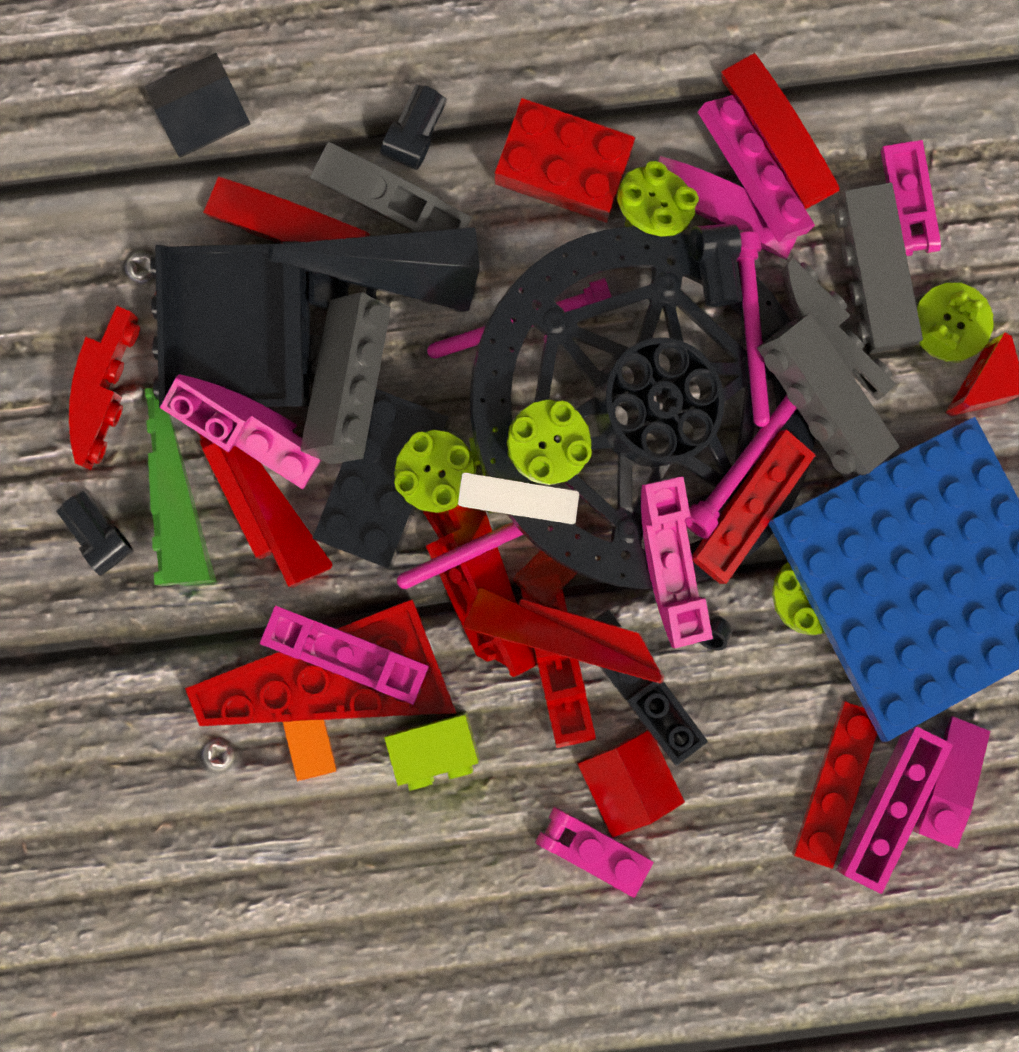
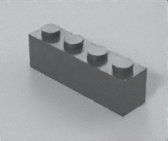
(878, 268)
(346, 379)
(828, 397)

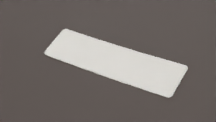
(518, 498)

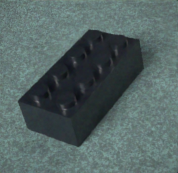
(364, 507)

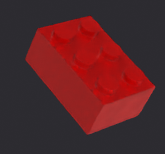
(564, 160)

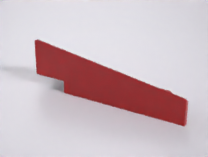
(266, 514)
(464, 581)
(563, 634)

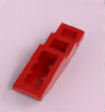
(780, 130)
(273, 216)
(564, 691)

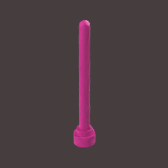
(749, 252)
(596, 292)
(705, 513)
(458, 556)

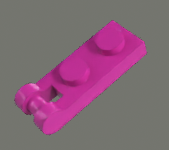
(908, 171)
(596, 853)

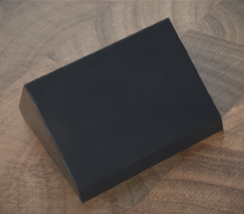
(197, 105)

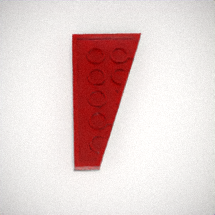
(296, 690)

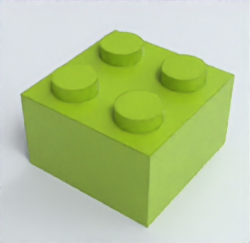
(433, 750)

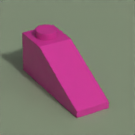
(956, 786)

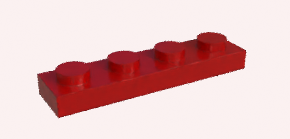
(753, 506)
(836, 786)

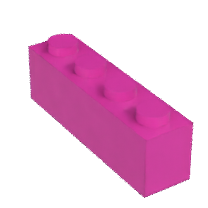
(894, 808)

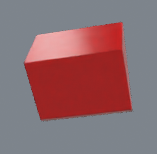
(991, 379)
(631, 784)

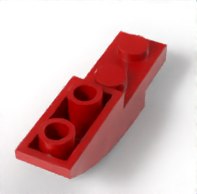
(91, 402)

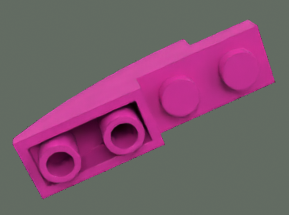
(240, 422)

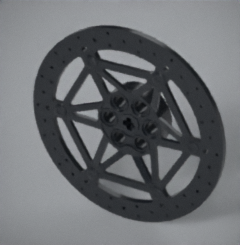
(612, 390)

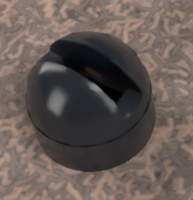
(721, 633)

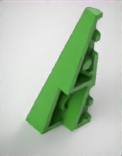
(177, 527)

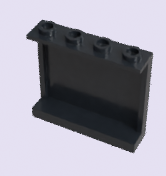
(232, 322)

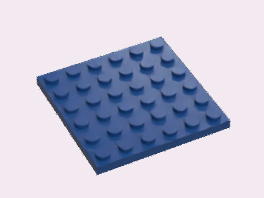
(915, 576)

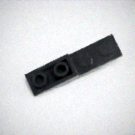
(657, 710)

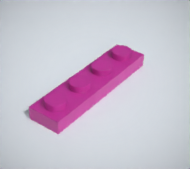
(756, 168)

